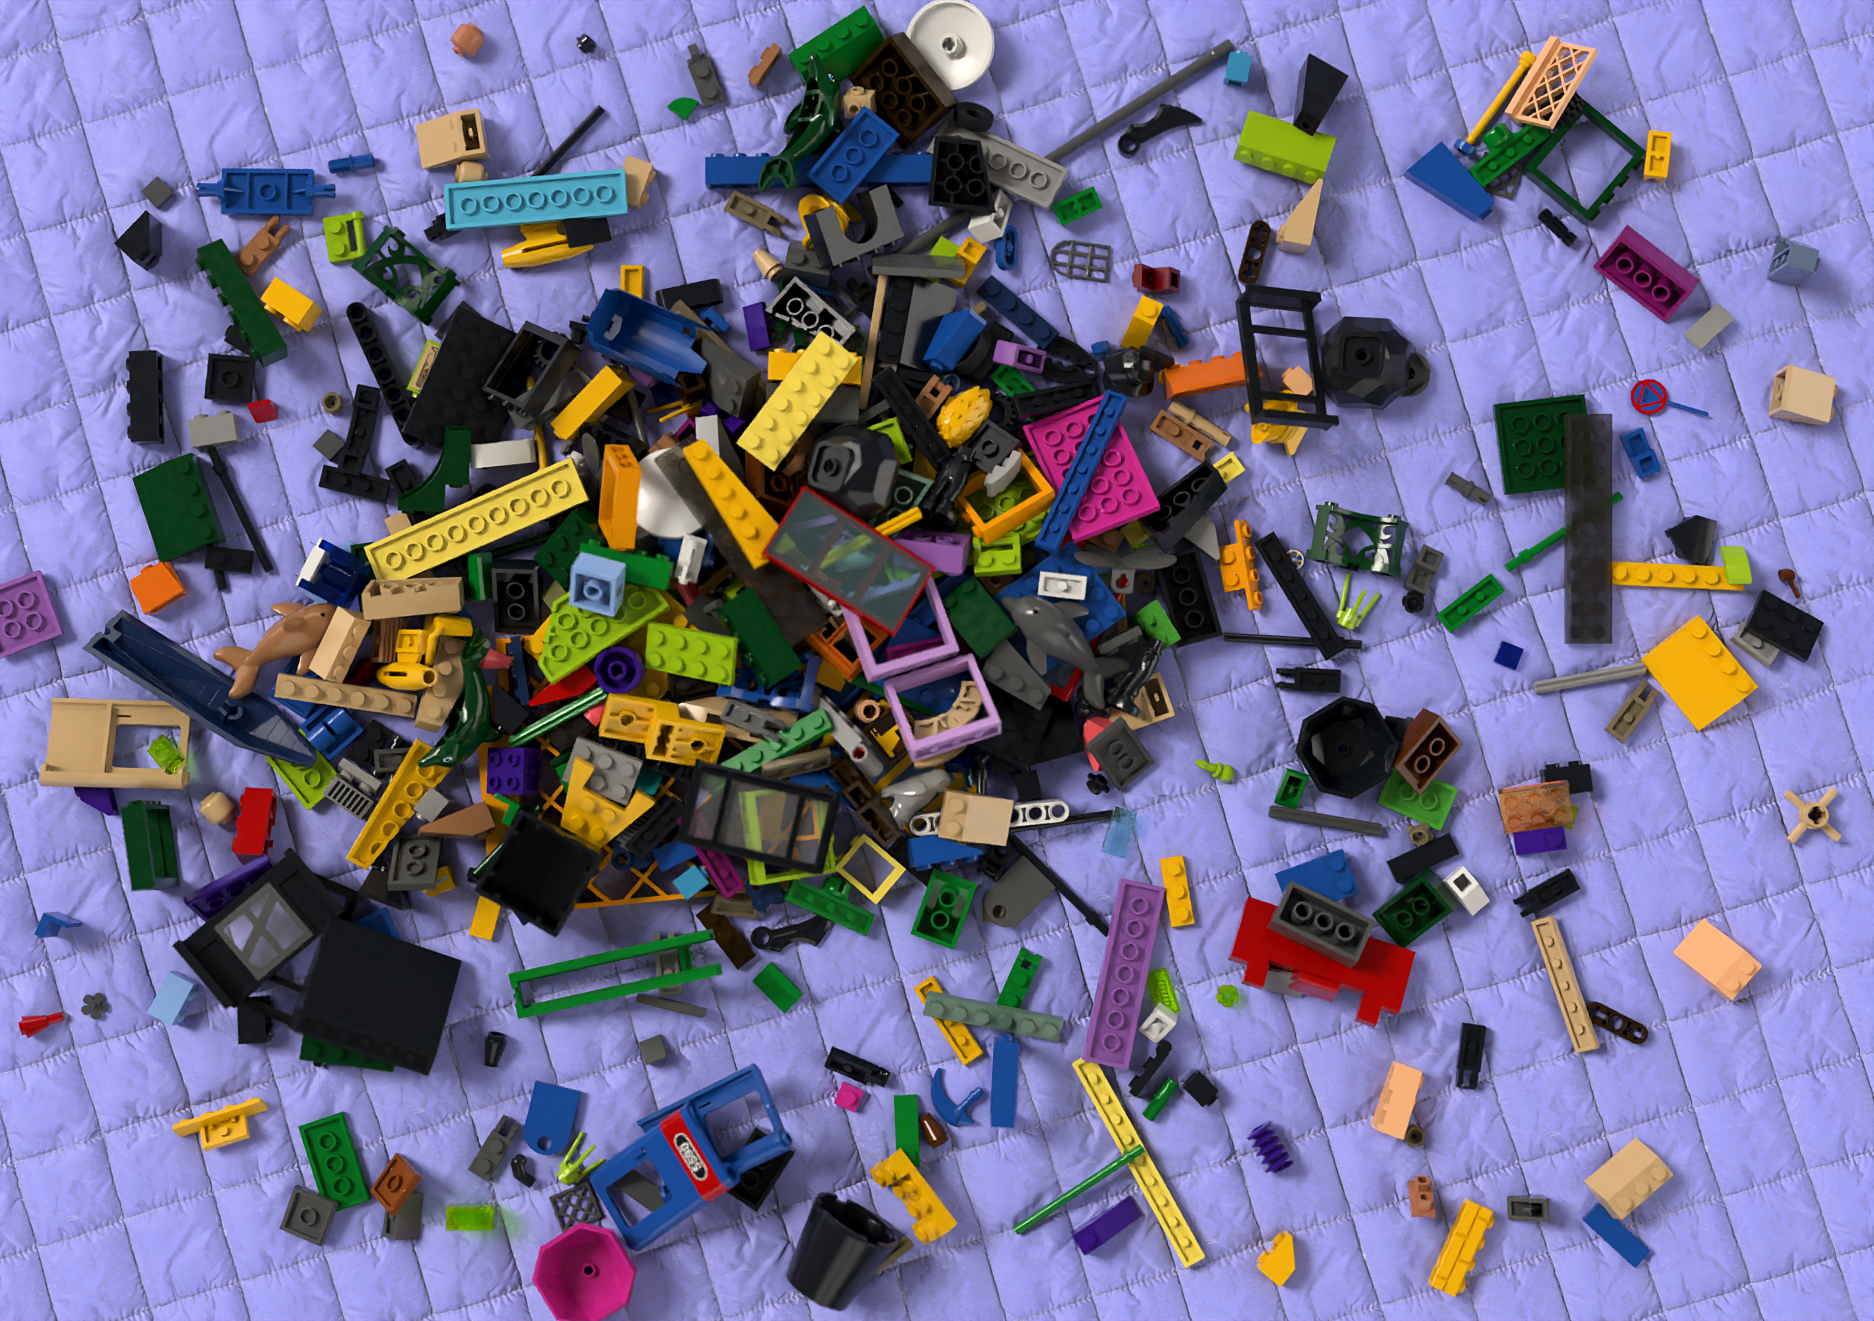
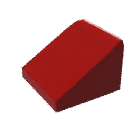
(263, 411)

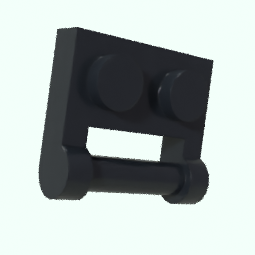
(373, 738)

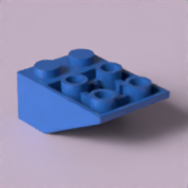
(933, 849)

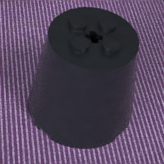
(838, 1251)

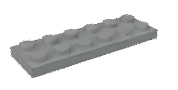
(1012, 166)

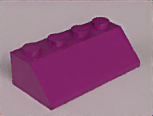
(1646, 273)

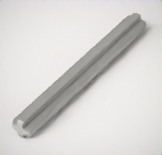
(1589, 678)

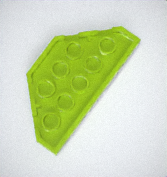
(580, 634)

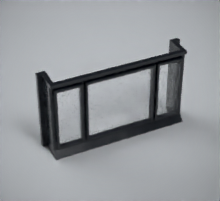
(758, 817)

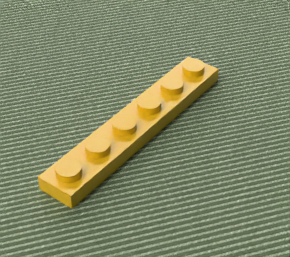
(1671, 576)

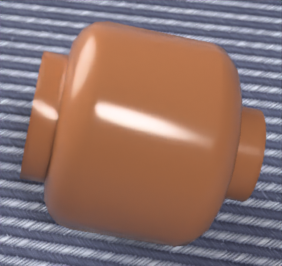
(467, 40)

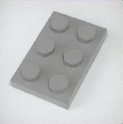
(613, 770)

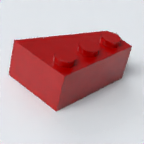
(255, 824)

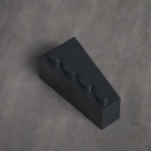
(809, 314)
(1183, 506)

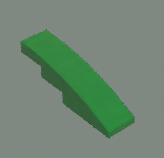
(1012, 384)

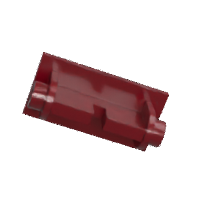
(364, 671)

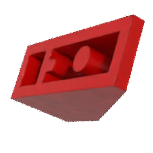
(575, 684)

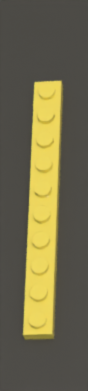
(1142, 1167)

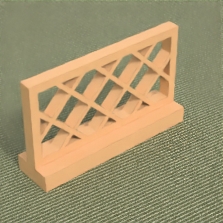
(1539, 79)

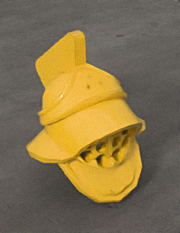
(812, 202)
(1273, 433)

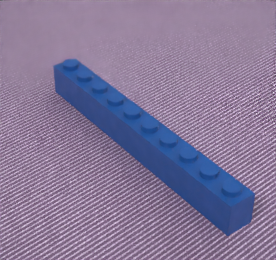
(744, 171)

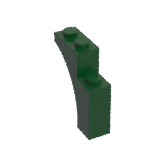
(450, 470)

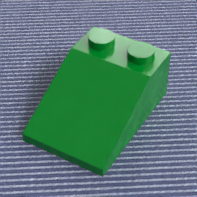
(943, 908)

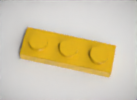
(1176, 891)

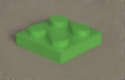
(1155, 624)

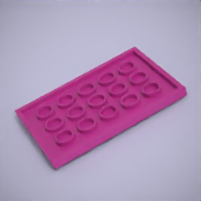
(1119, 485)

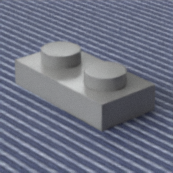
(1755, 647)
(366, 782)

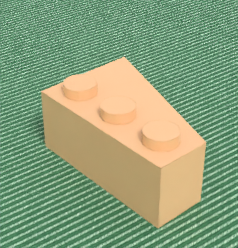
(1397, 1100)

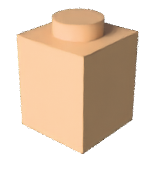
(1296, 381)

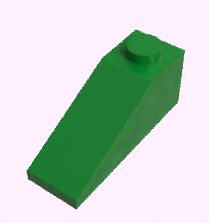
(907, 1126)

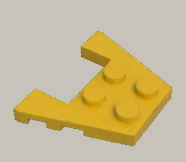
(592, 814)

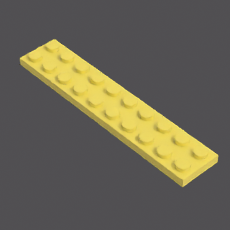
(478, 522)

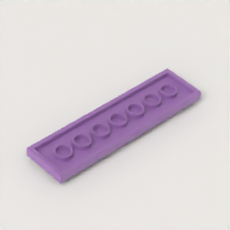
(1123, 973)

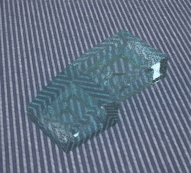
(1118, 831)

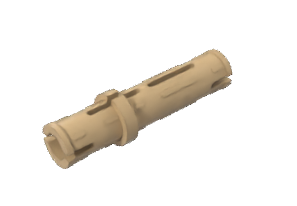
(1195, 420)

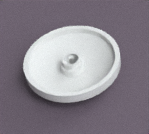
(954, 41)
(660, 507)

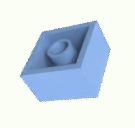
(597, 584)

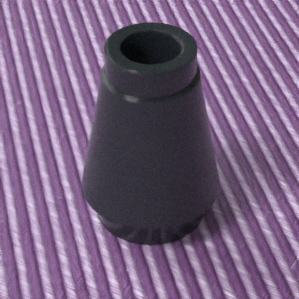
(493, 1048)

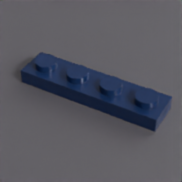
(1017, 312)

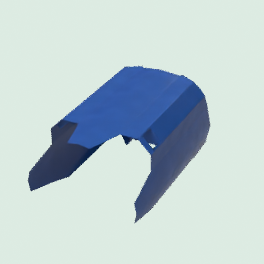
(644, 336)

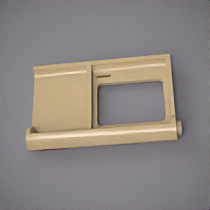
(84, 744)

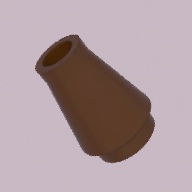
(933, 1131)

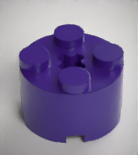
(607, 673)

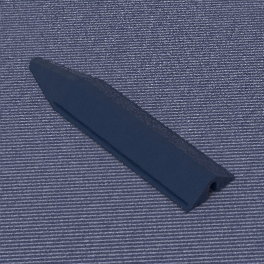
(198, 690)

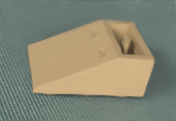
(452, 139)
(1152, 702)

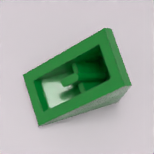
(1290, 788)

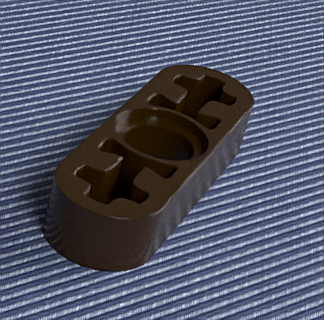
(1263, 239)
(1627, 1035)

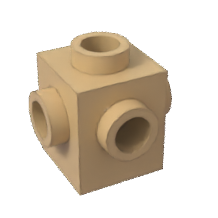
(855, 100)

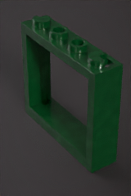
(1559, 195)
(149, 845)

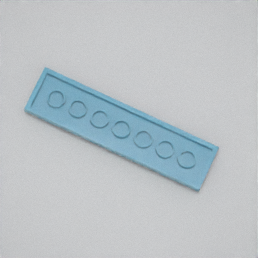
(535, 199)

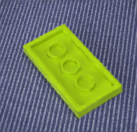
(691, 653)

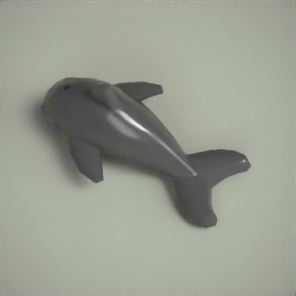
(1053, 632)

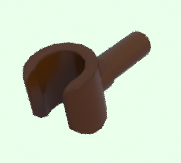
(1789, 575)

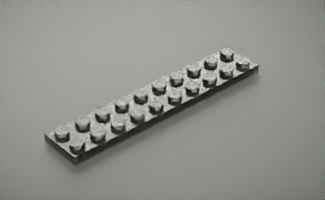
(1588, 529)
(779, 590)

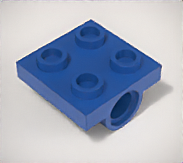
(331, 730)

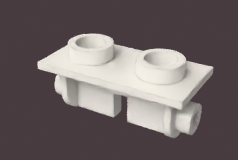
(690, 559)

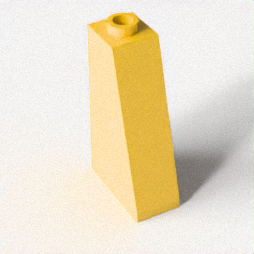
(592, 401)

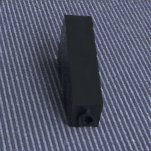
(1316, 92)

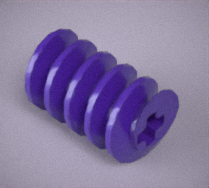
(1269, 1149)

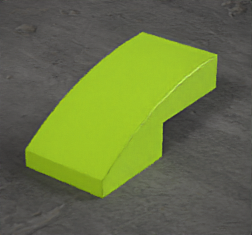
(1735, 565)

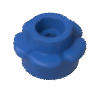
(1101, 348)

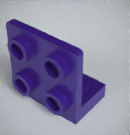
(514, 771)

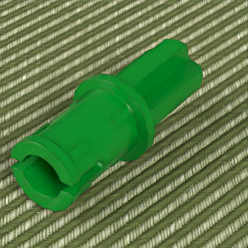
(1160, 1099)

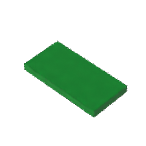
(335, 1161)

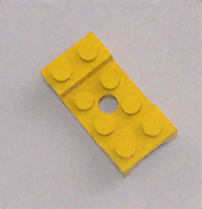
(916, 1194)

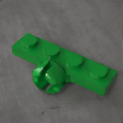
(1505, 150)
(830, 903)

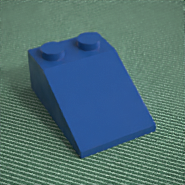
(1325, 875)

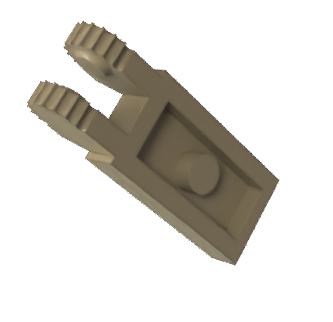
(754, 213)
(1630, 713)

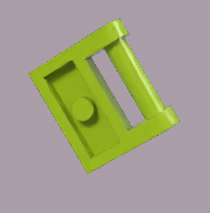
(338, 237)
(998, 562)

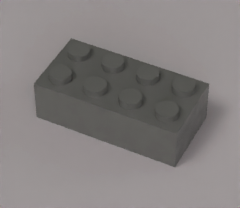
(1321, 924)

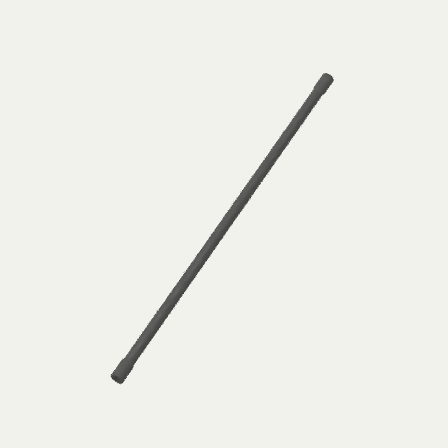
(1214, 55)

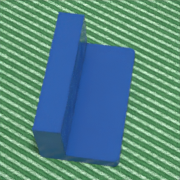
(51, 924)

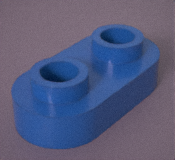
(1007, 249)

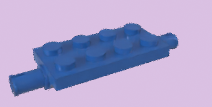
(267, 191)

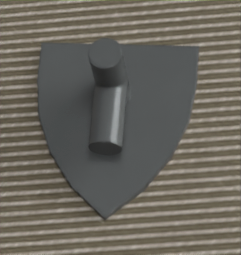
(703, 614)

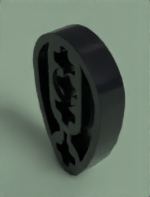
(1078, 357)

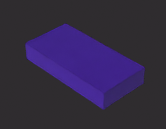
(757, 326)

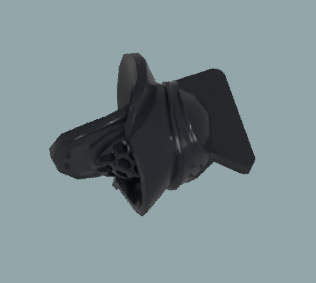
(1133, 370)

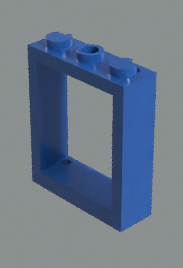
(1004, 1081)

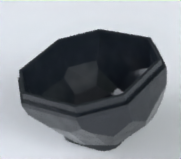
(1370, 381)
(854, 469)
(1367, 741)

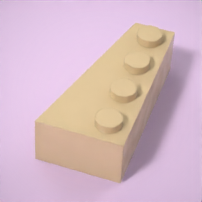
(412, 597)
(440, 698)

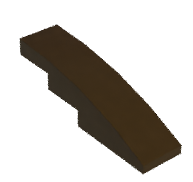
(866, 800)

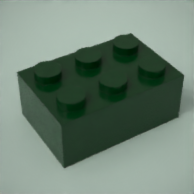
(564, 545)

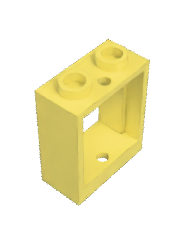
(843, 858)

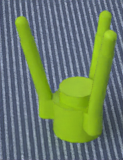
(1349, 617)
(570, 1171)

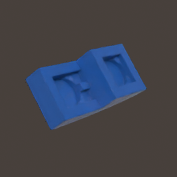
(1639, 453)

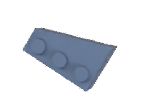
(1792, 261)

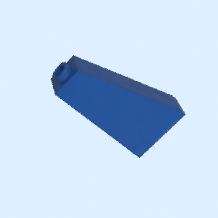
(1451, 183)

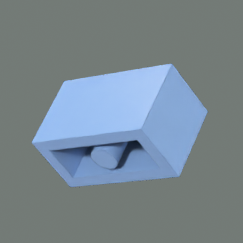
(174, 998)

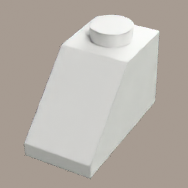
(987, 225)

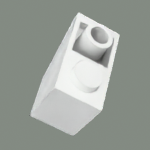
(1466, 890)

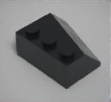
(960, 175)

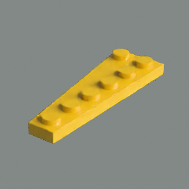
(737, 506)
(396, 805)

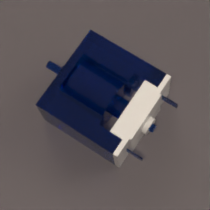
(340, 578)

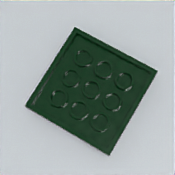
(1533, 442)

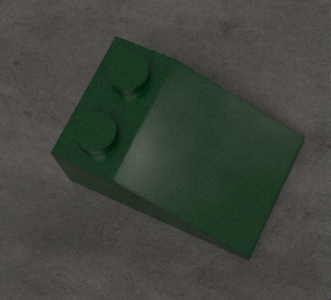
(977, 617)
(1415, 908)

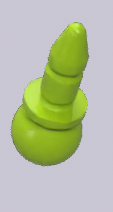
(1223, 772)

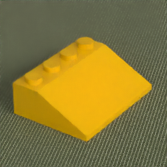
(1698, 672)

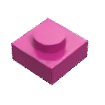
(849, 1097)

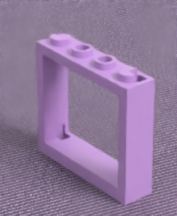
(876, 672)
(952, 738)

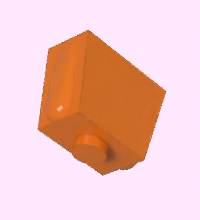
(157, 587)

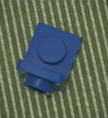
(717, 322)

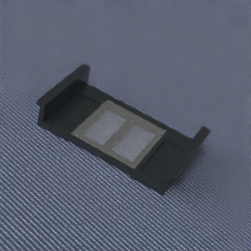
(259, 931)

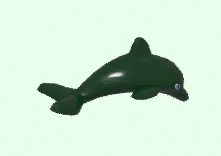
(814, 122)
(471, 714)

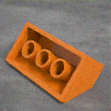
(1208, 376)

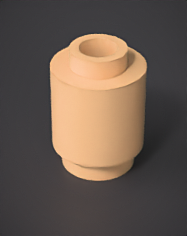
(873, 710)

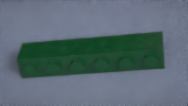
(241, 302)

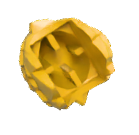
(963, 415)

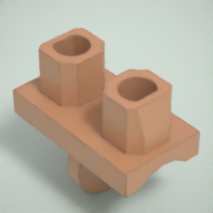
(1421, 1197)

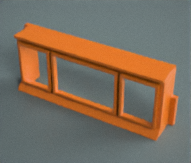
(834, 657)

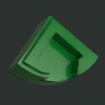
(683, 107)

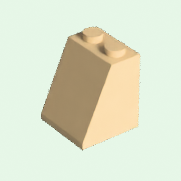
(1802, 396)

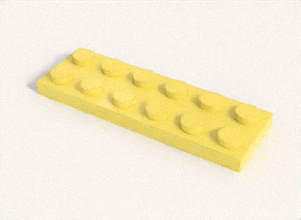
(797, 400)

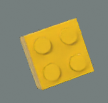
(295, 307)

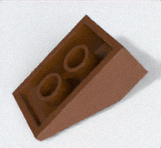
(1425, 750)

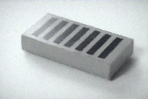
(348, 797)

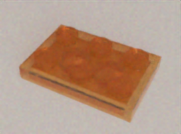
(1536, 806)

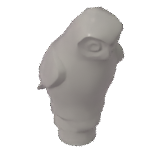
(914, 793)

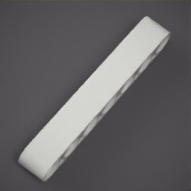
(1022, 819)

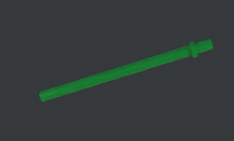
(1127, 1157)

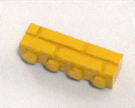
(1460, 1247)

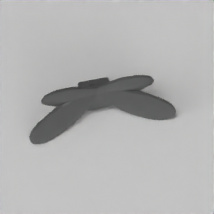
(592, 469)
(1140, 559)

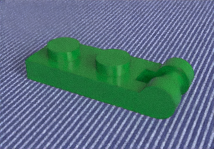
(1019, 979)

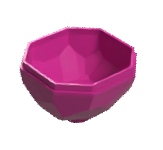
(569, 1288)

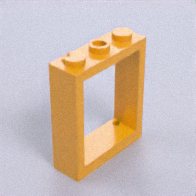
(619, 496)
(1015, 516)

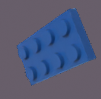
(853, 155)

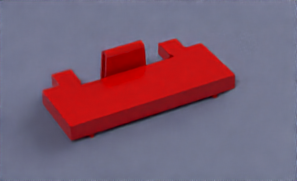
(1378, 974)

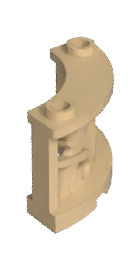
(960, 714)

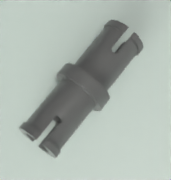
(1468, 489)

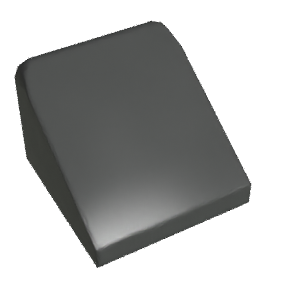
(653, 1049)

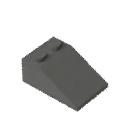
(729, 379)

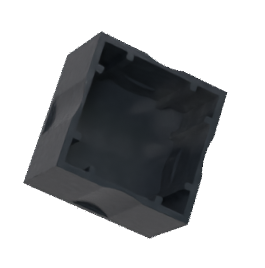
(540, 871)

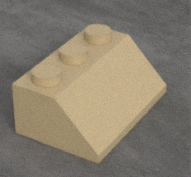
(340, 644)
(1628, 1178)

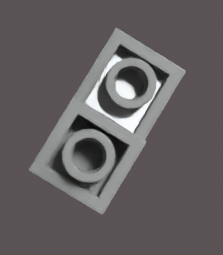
(1708, 327)
(1002, 476)

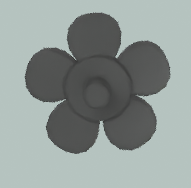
(94, 1005)

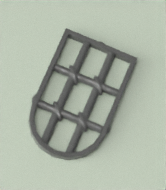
(1088, 267)

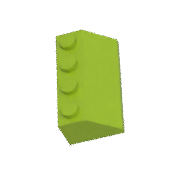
(1283, 148)

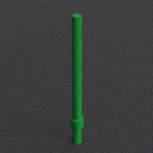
(1527, 555)

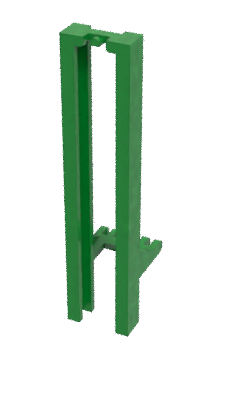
(688, 973)

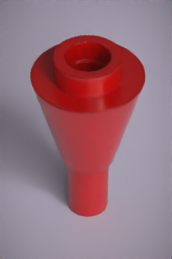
(33, 1024)

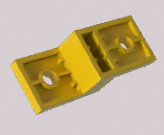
(661, 729)

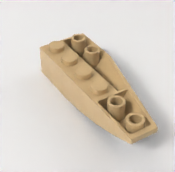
(710, 709)

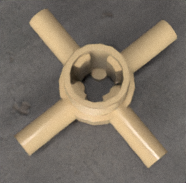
(1821, 815)

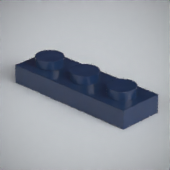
(520, 670)

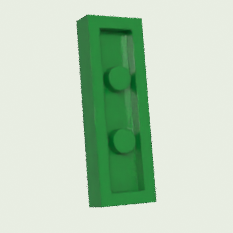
(1470, 603)

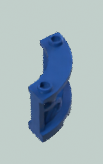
(792, 702)

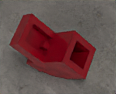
(1156, 280)

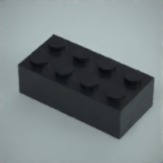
(1188, 598)

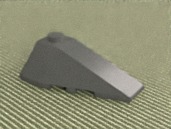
(714, 433)

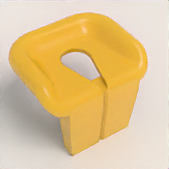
(443, 624)

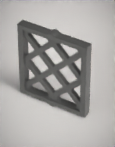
(1514, 181)
(592, 1199)

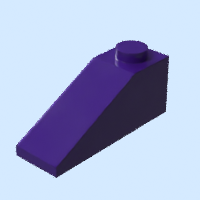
(1105, 1225)

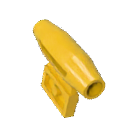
(542, 247)
(408, 672)

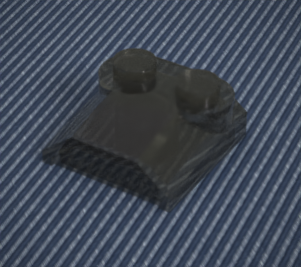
(565, 734)

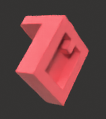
(688, 592)

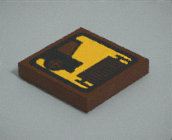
(886, 735)

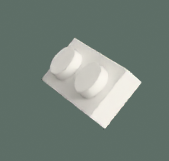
(1062, 585)

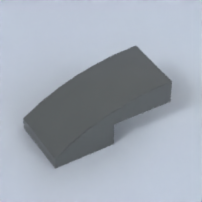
(1423, 570)

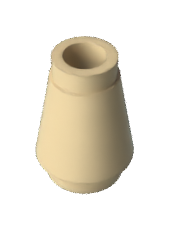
(768, 265)

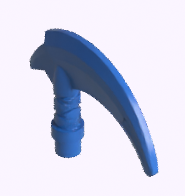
(948, 1111)

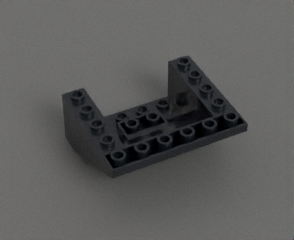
(376, 995)

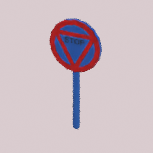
(1651, 396)

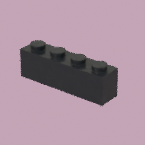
(146, 397)

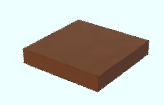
(396, 1184)

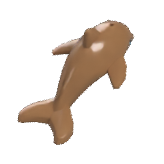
(293, 635)

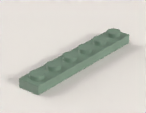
(993, 1016)

